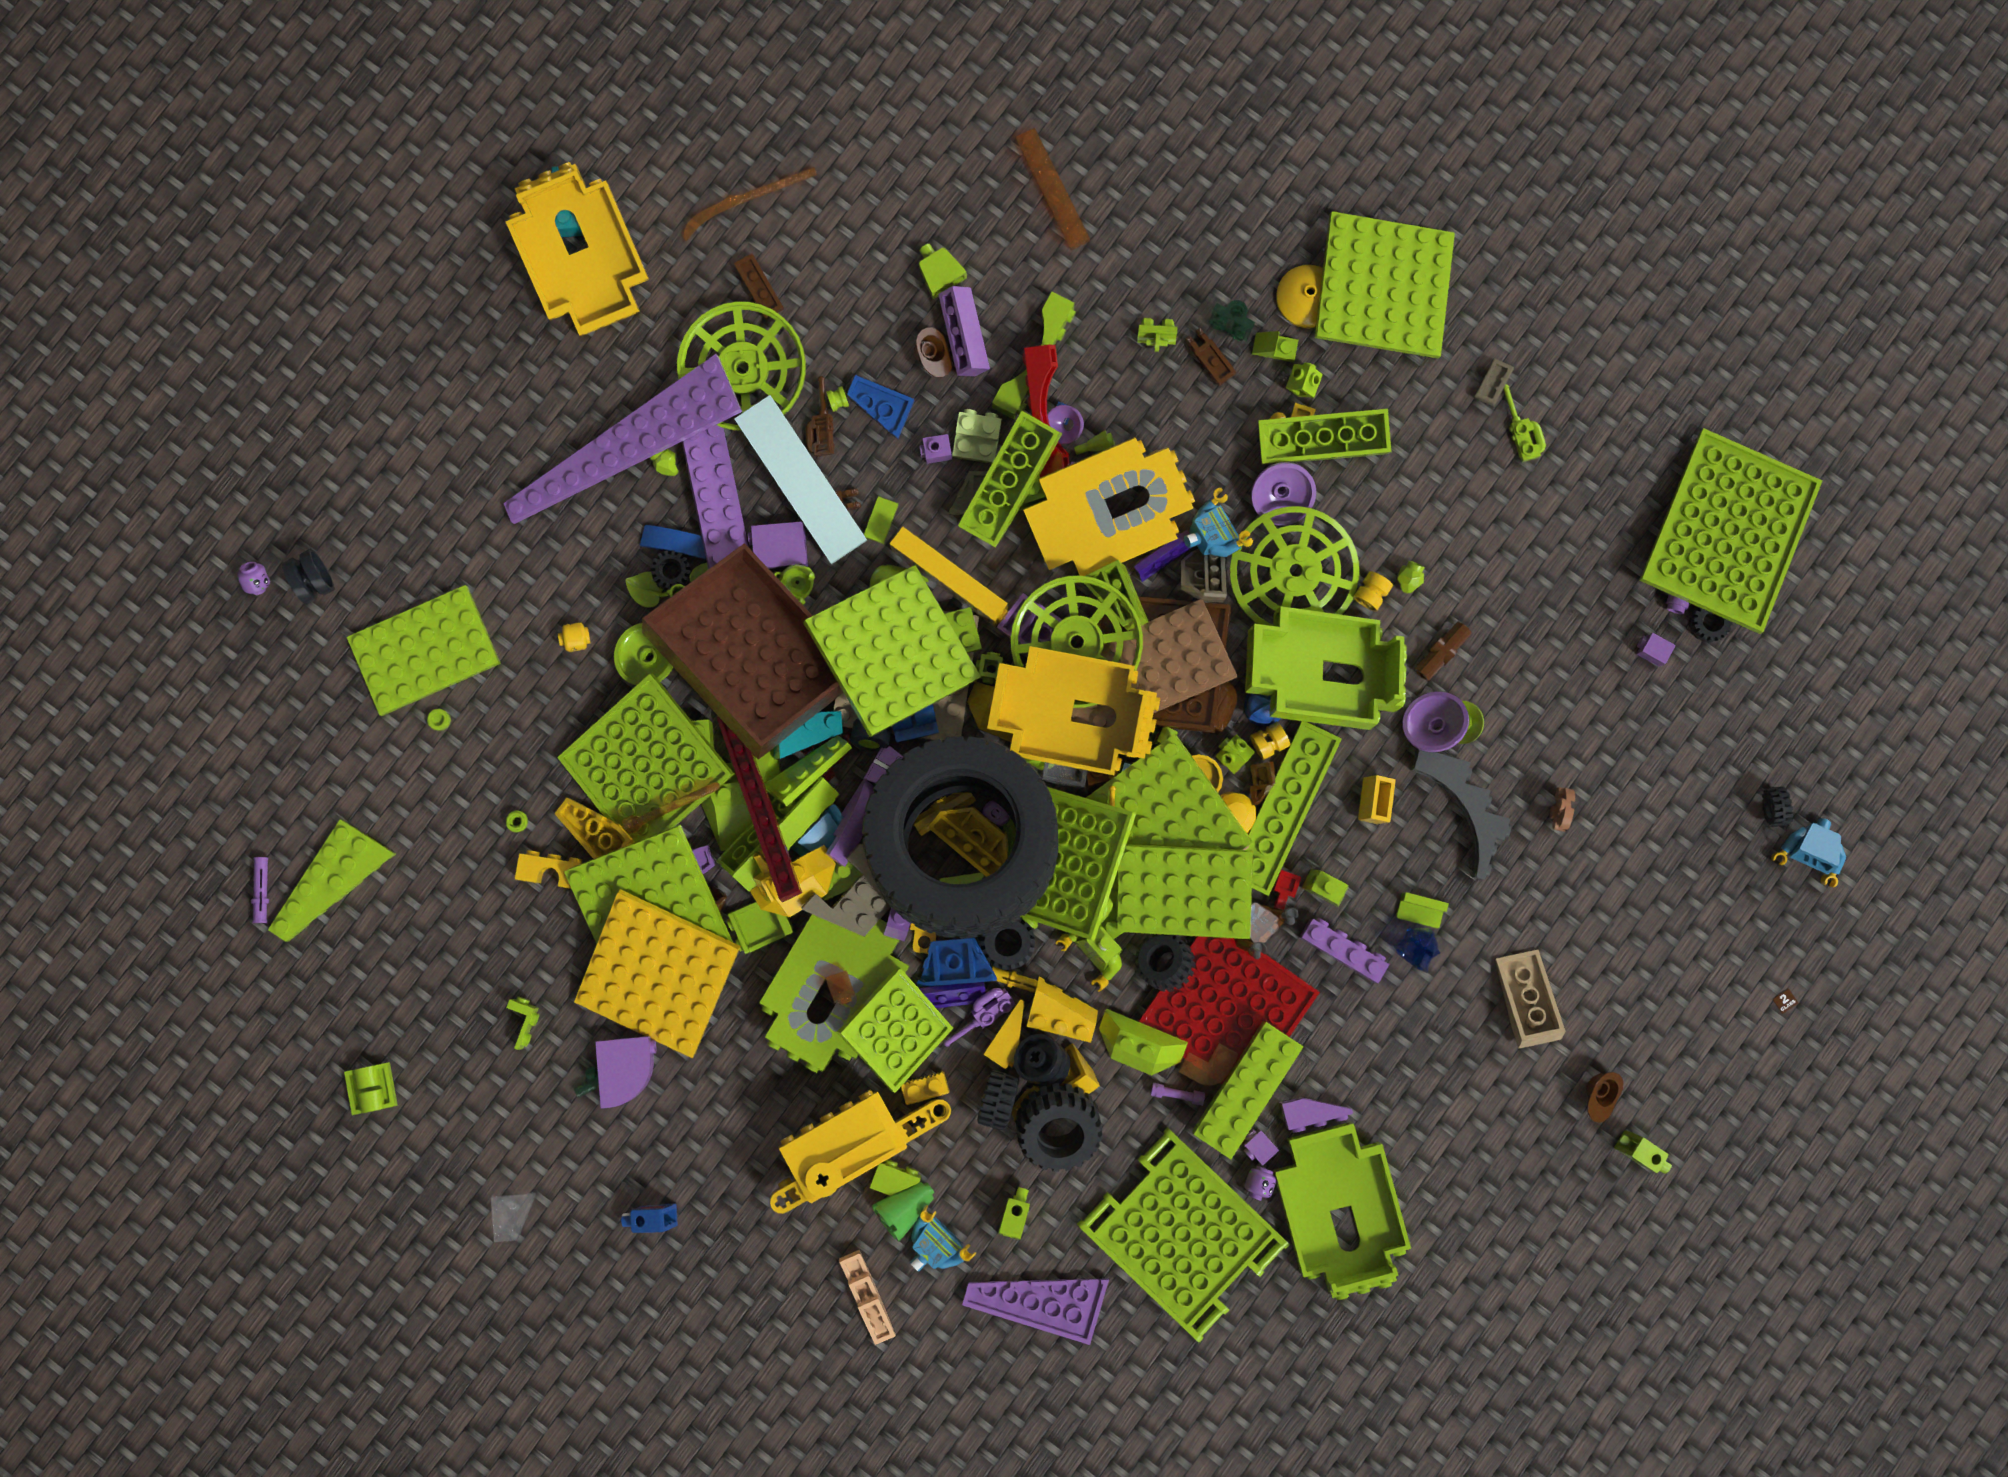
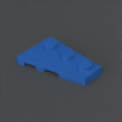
(882, 404)

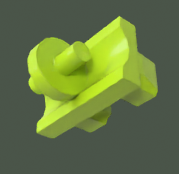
(1157, 335)

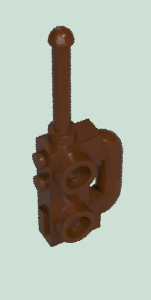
(824, 428)

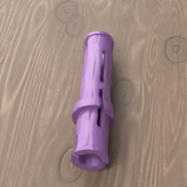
(260, 863)

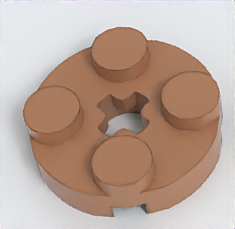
(1562, 811)

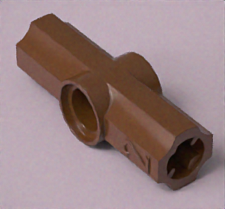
(1443, 651)

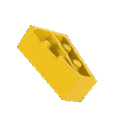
(1061, 1014)

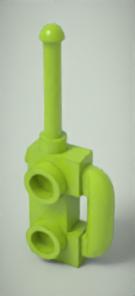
(1521, 436)

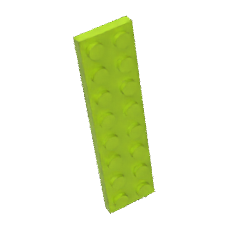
(1289, 802)

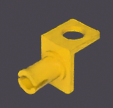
(764, 876)

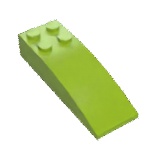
(1325, 436)
(1010, 478)

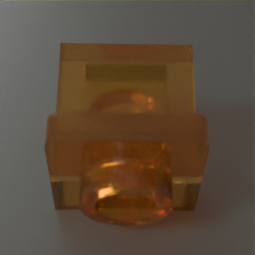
(840, 988)

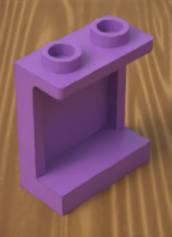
(779, 544)

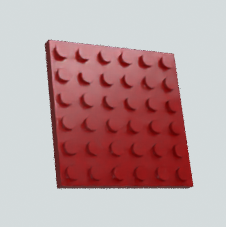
(1229, 999)

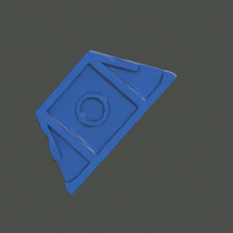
(955, 963)

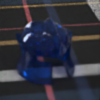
(1418, 947)

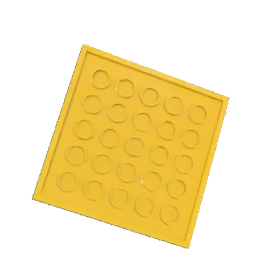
(656, 973)

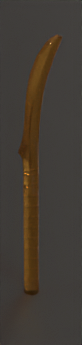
(732, 201)

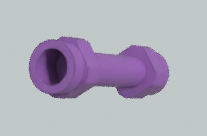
(1196, 1097)

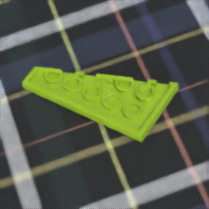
(335, 871)

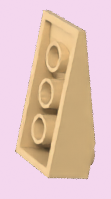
(1529, 999)

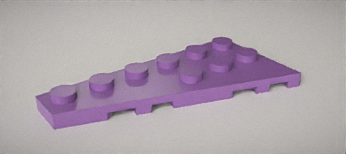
(1054, 1306)

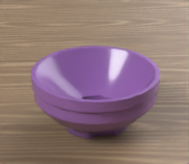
(1057, 417)

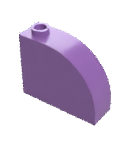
(624, 1068)

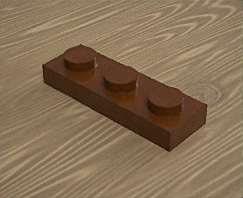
(758, 283)

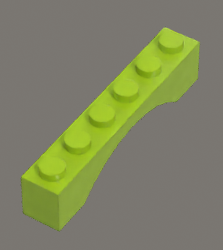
(1013, 393)

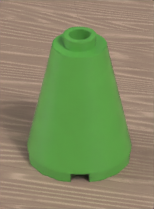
(903, 1209)

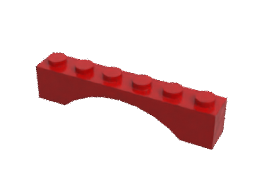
(1041, 365)

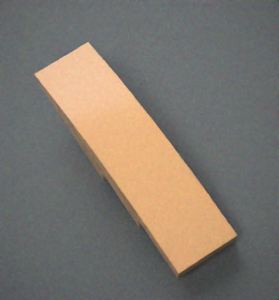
(867, 1297)

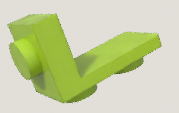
(522, 1006)

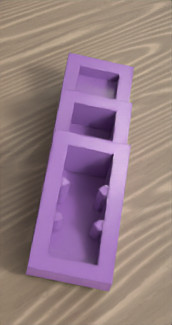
(850, 829)

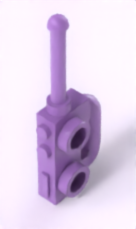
(988, 1014)

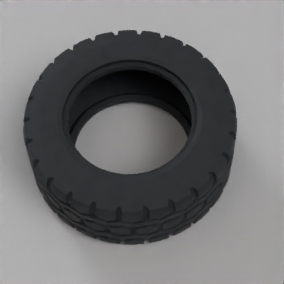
(952, 768)

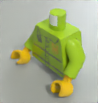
(1102, 952)

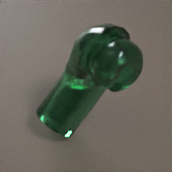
(590, 1083)

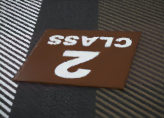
(1785, 1001)

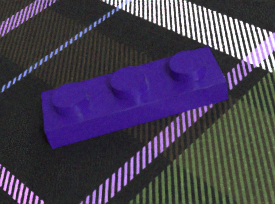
(1161, 557)
(954, 994)

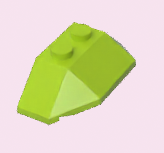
(1140, 1044)

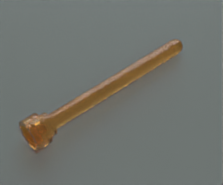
(633, 823)

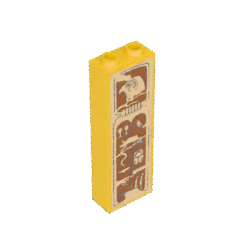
(949, 577)

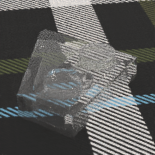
(509, 1215)

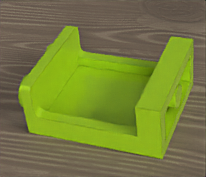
(758, 927)

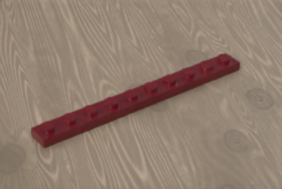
(762, 816)

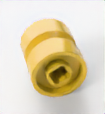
(1373, 590)
(1276, 736)

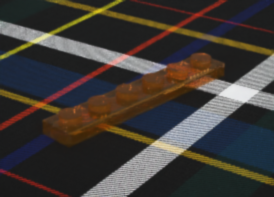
(1052, 189)

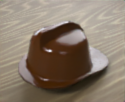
(933, 352)
(1603, 1094)

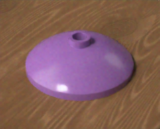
(1298, 491)
(1433, 711)

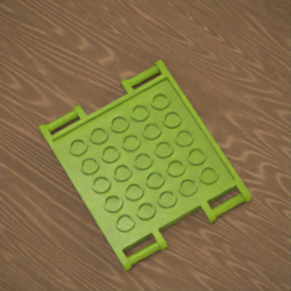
(1183, 1235)

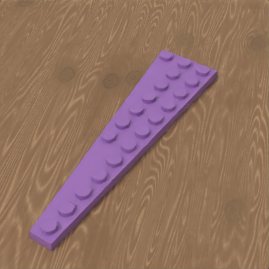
(672, 416)

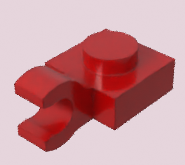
(1286, 886)

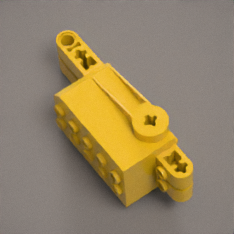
(847, 1146)

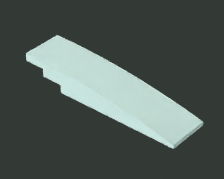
(800, 479)

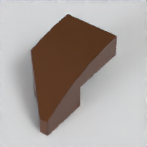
(1263, 780)

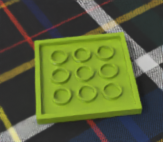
(895, 1029)

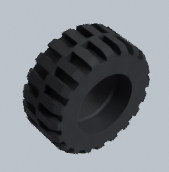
(1063, 1150)

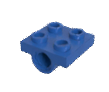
(917, 725)

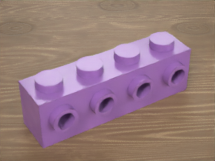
(964, 331)
(1343, 950)

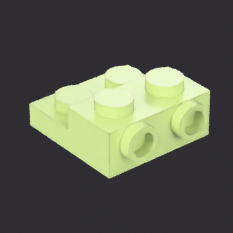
(977, 436)

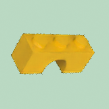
(531, 867)

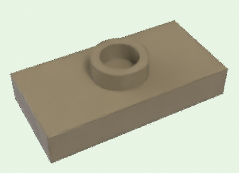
(1494, 382)

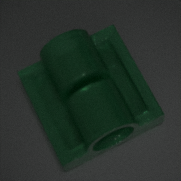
(1237, 326)

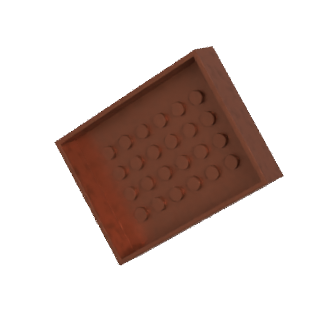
(745, 650)

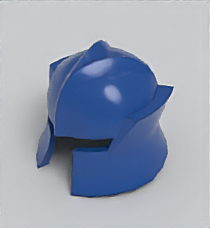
(1258, 709)

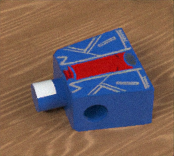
(651, 1218)

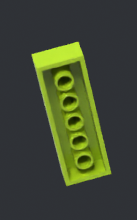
(793, 823)
(1247, 1089)

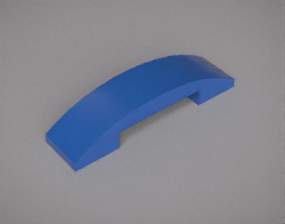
(670, 539)

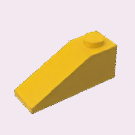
(1007, 1039)

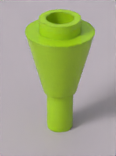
(1098, 443)

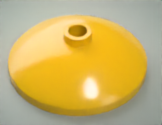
(1292, 295)

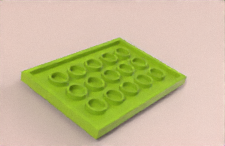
(423, 650)
(1185, 891)

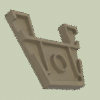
(859, 906)

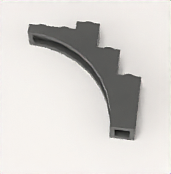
(1473, 801)

